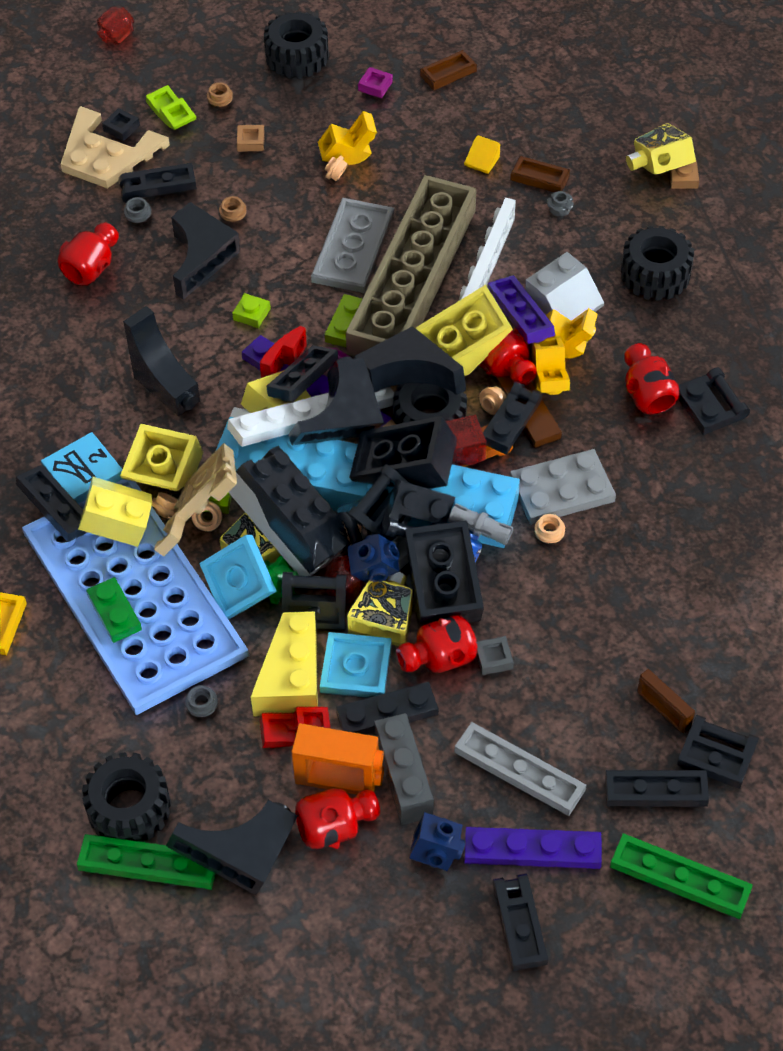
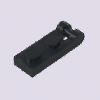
(157, 181)
(511, 418)
(520, 923)

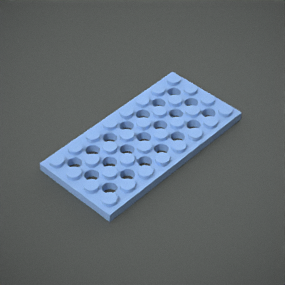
(182, 580)

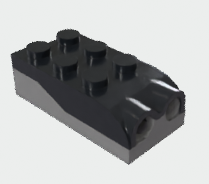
(290, 512)

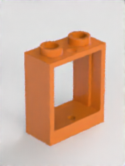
(336, 759)

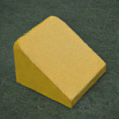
(483, 154)

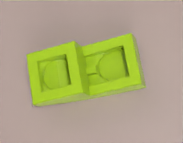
(169, 108)

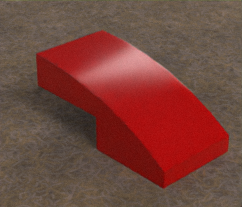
(284, 351)
(281, 728)

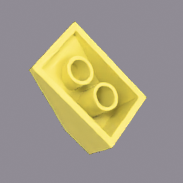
(468, 328)

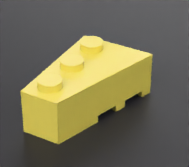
(289, 668)

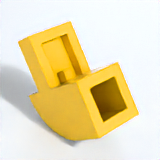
(349, 143)
(574, 332)
(550, 366)

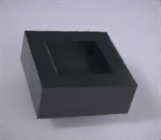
(120, 124)

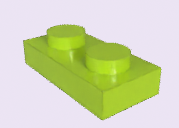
(341, 320)

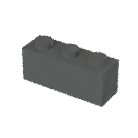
(404, 769)

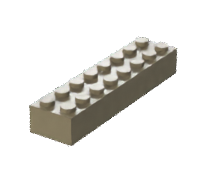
(413, 263)

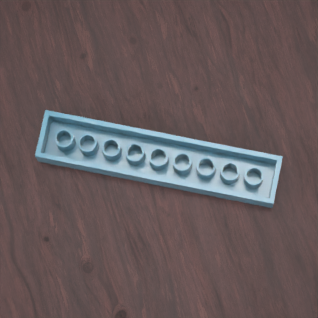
(330, 463)

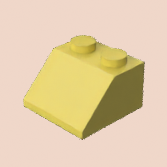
(162, 458)
(116, 512)

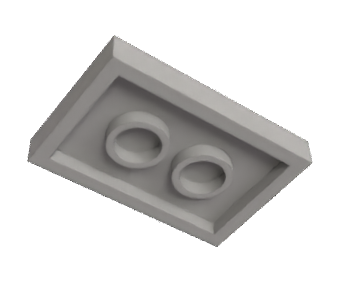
(563, 486)

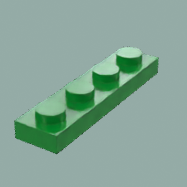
(141, 862)
(681, 876)

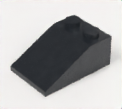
(415, 449)
(443, 573)

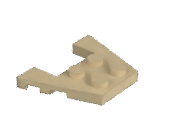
(100, 158)
(212, 479)

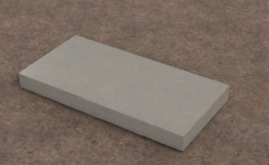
(353, 245)

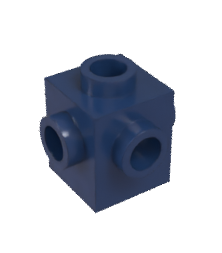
(373, 558)
(437, 842)

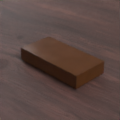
(448, 70)
(540, 174)
(665, 701)

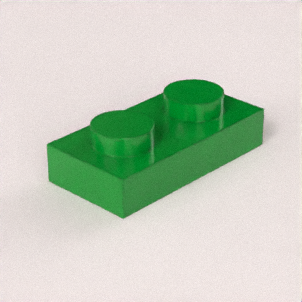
(113, 609)

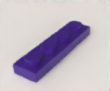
(521, 309)
(533, 847)

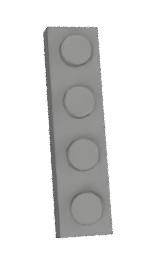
(520, 768)

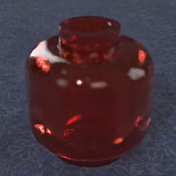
(115, 25)
(341, 565)

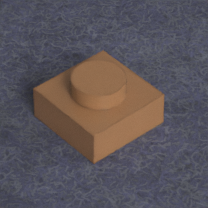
(250, 138)
(685, 177)

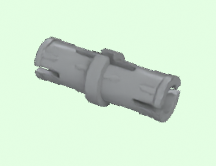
(481, 524)

